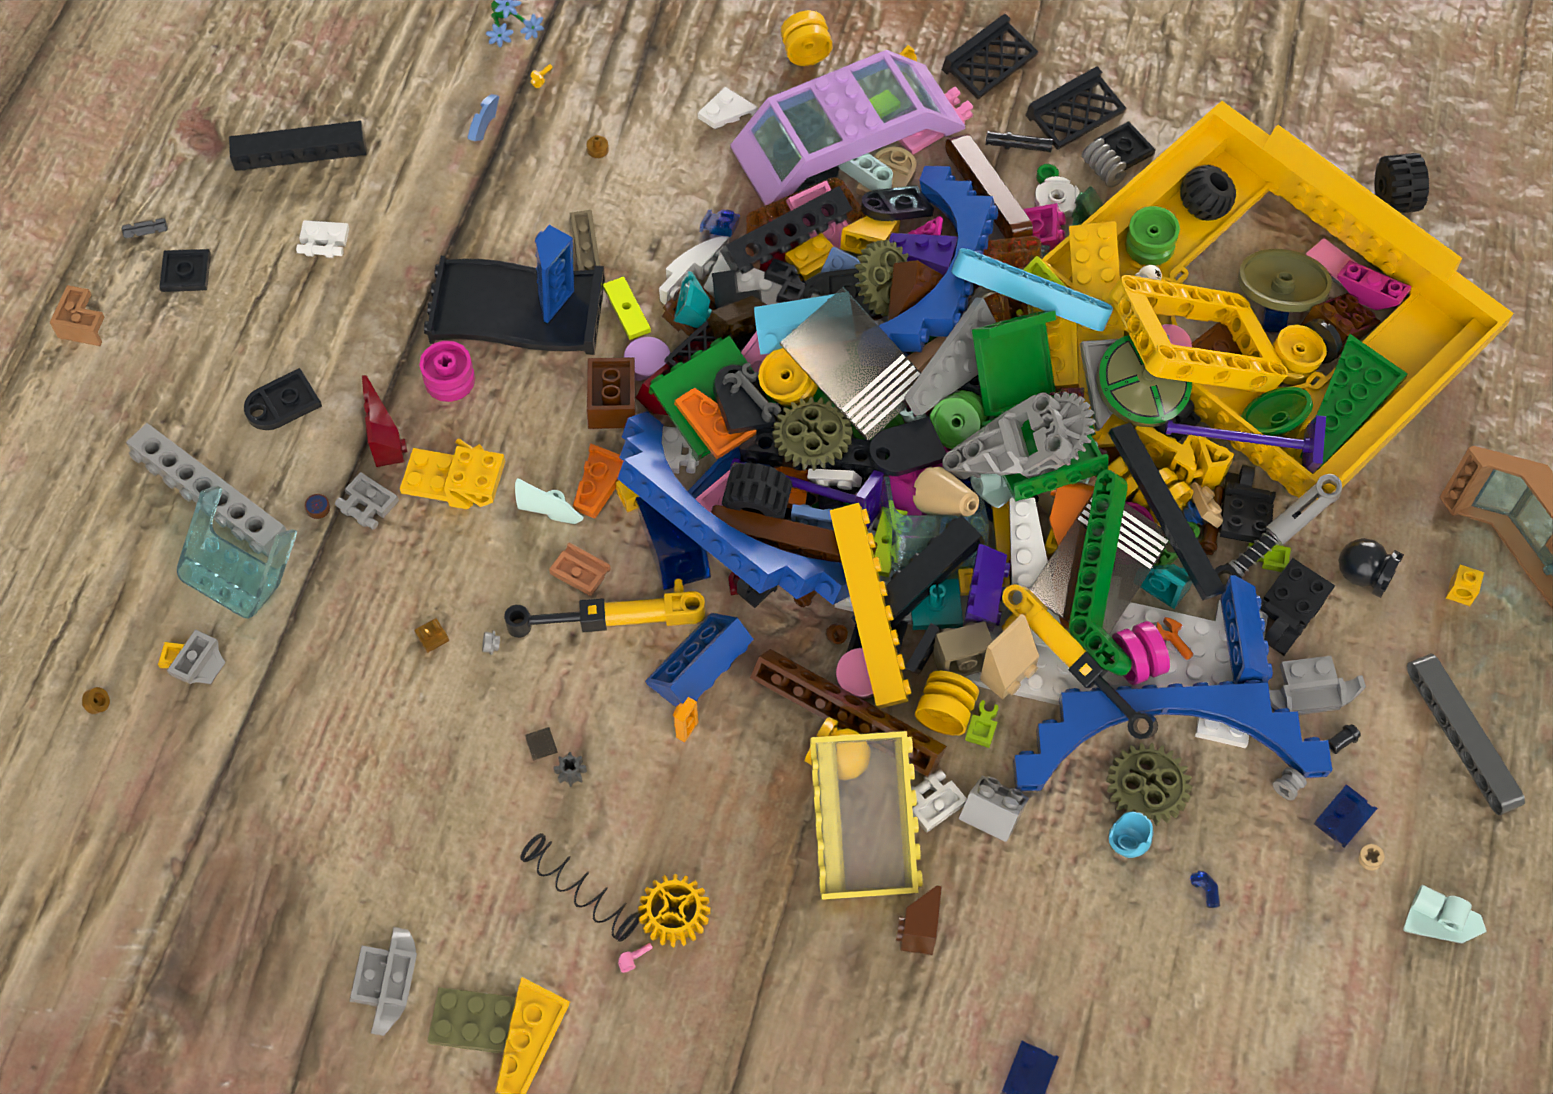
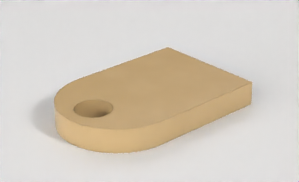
(902, 171)

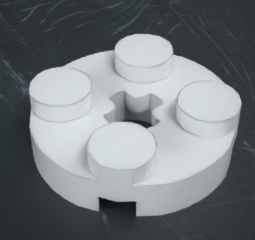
(1057, 186)

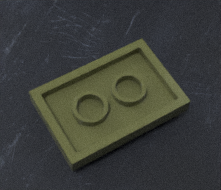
(471, 1020)

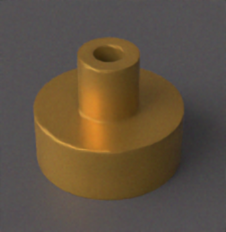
(597, 146)
(95, 700)

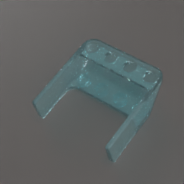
(910, 534)
(225, 570)

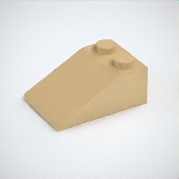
(1010, 659)

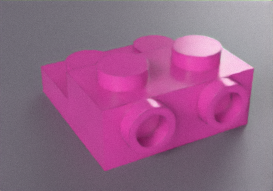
(1047, 224)

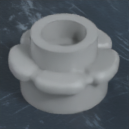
(490, 642)

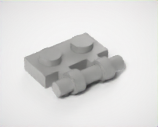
(370, 494)

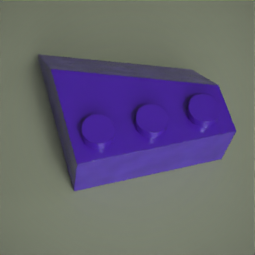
(931, 250)
(986, 587)

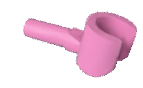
(626, 959)

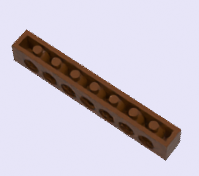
(832, 701)

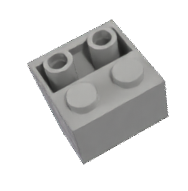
(994, 808)

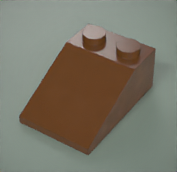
(909, 285)
(610, 392)

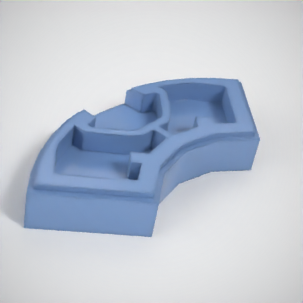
(481, 120)

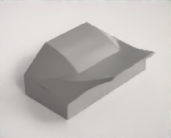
(197, 660)

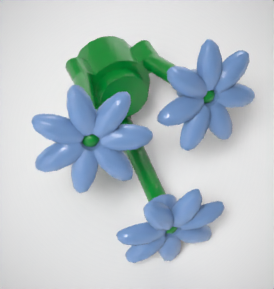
(503, 9)

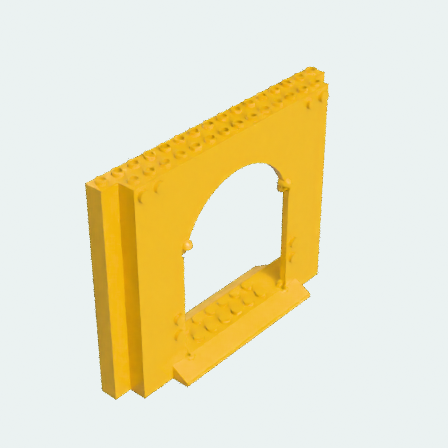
(1427, 336)

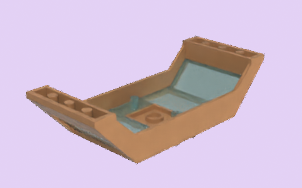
(1515, 500)

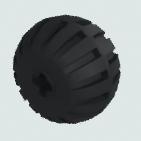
(1208, 192)

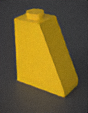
(866, 231)

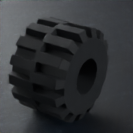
(1402, 182)
(757, 490)

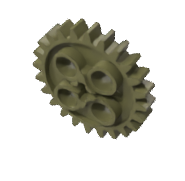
(877, 272)
(812, 433)
(1161, 766)

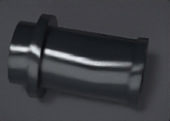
(1344, 738)

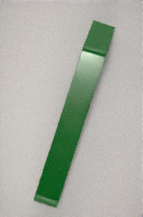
(1108, 492)

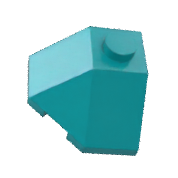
(692, 303)
(1167, 584)

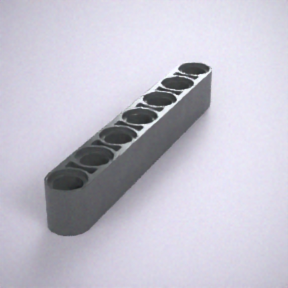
(1465, 734)

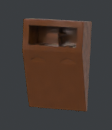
(1346, 316)

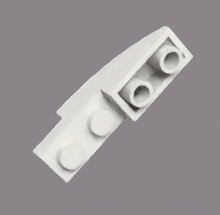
(697, 260)

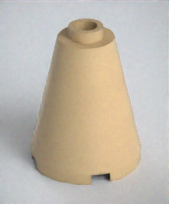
(943, 494)

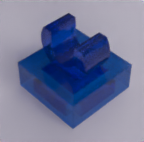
(1274, 320)

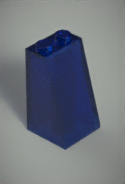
(672, 550)

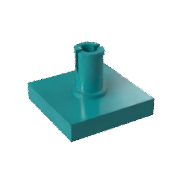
(940, 607)

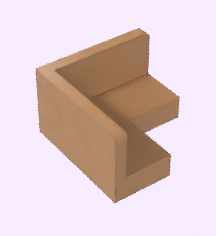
(75, 322)

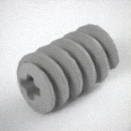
(1104, 162)

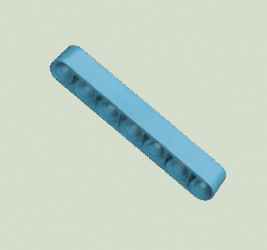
(1032, 289)

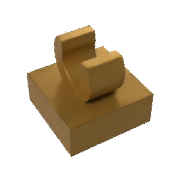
(431, 635)

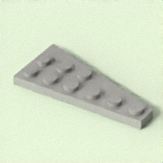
(952, 363)

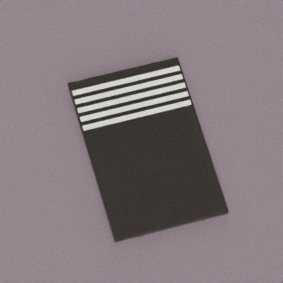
(853, 363)
(1136, 553)

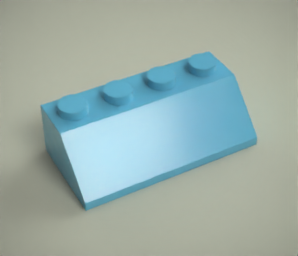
(778, 320)

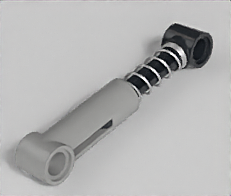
(1285, 525)

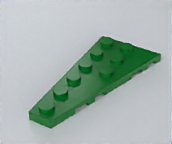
(1355, 392)

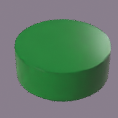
(1046, 171)

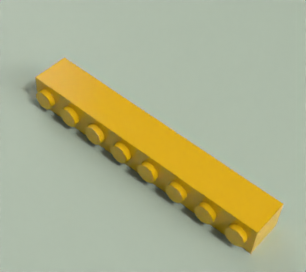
(869, 605)

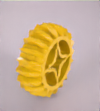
(691, 896)

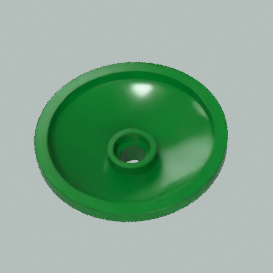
(1279, 410)

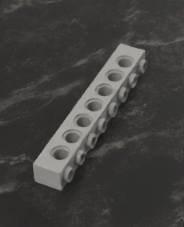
(149, 440)

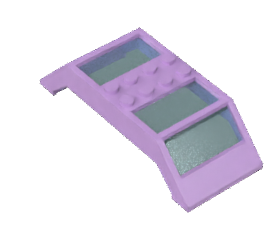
(839, 121)

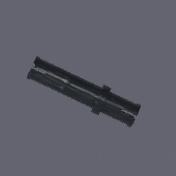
(1043, 144)

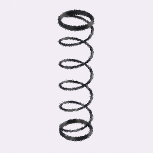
(536, 853)

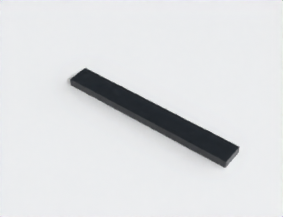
(1167, 511)

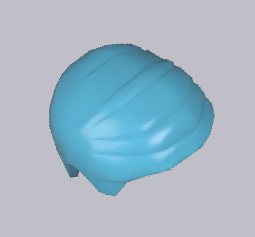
(1131, 835)

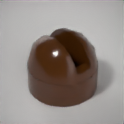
(839, 630)

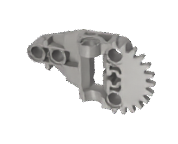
(1000, 447)

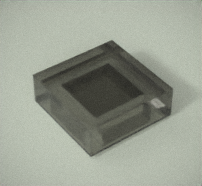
(541, 743)

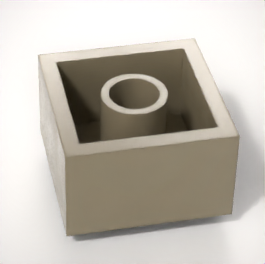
(962, 648)

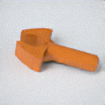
(1173, 637)

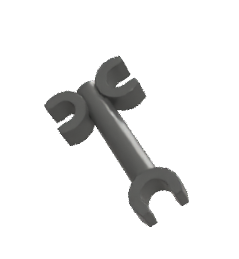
(744, 379)

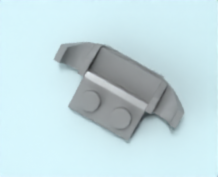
(1314, 687)
(385, 979)

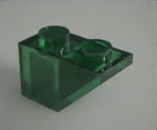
(1086, 205)

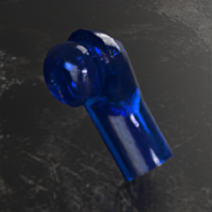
(1209, 885)

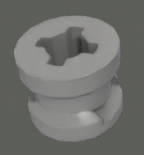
(1289, 783)

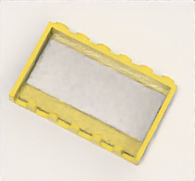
(865, 815)

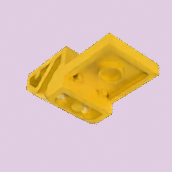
(1192, 459)
(459, 478)

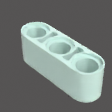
(869, 172)

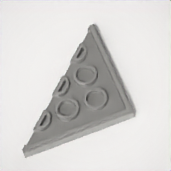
(1091, 354)

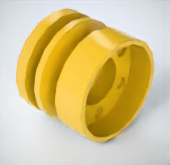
(947, 703)

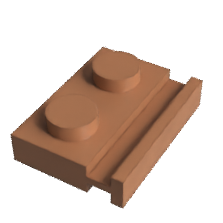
(579, 569)

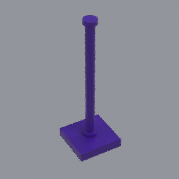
(1311, 445)
(868, 496)

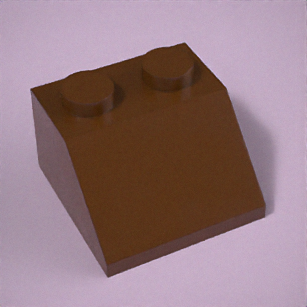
(919, 926)

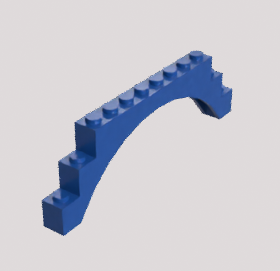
(945, 304)
(755, 562)
(1236, 705)

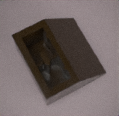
(735, 319)

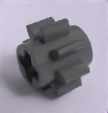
(570, 762)

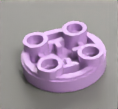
(648, 355)

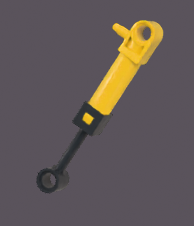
(598, 614)
(1068, 649)

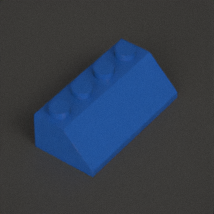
(554, 270)
(1245, 632)
(700, 659)

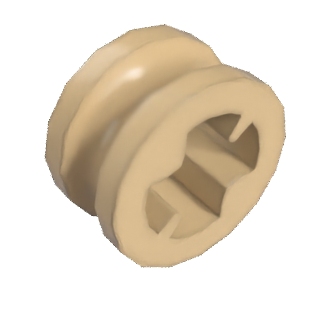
(1375, 850)

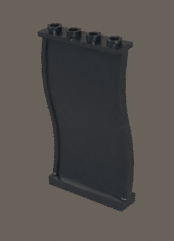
(502, 306)

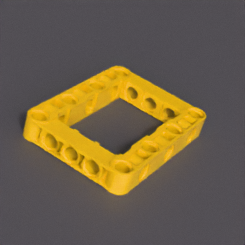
(1142, 298)

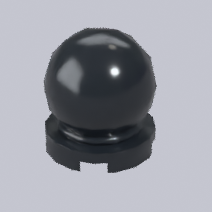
(1367, 564)

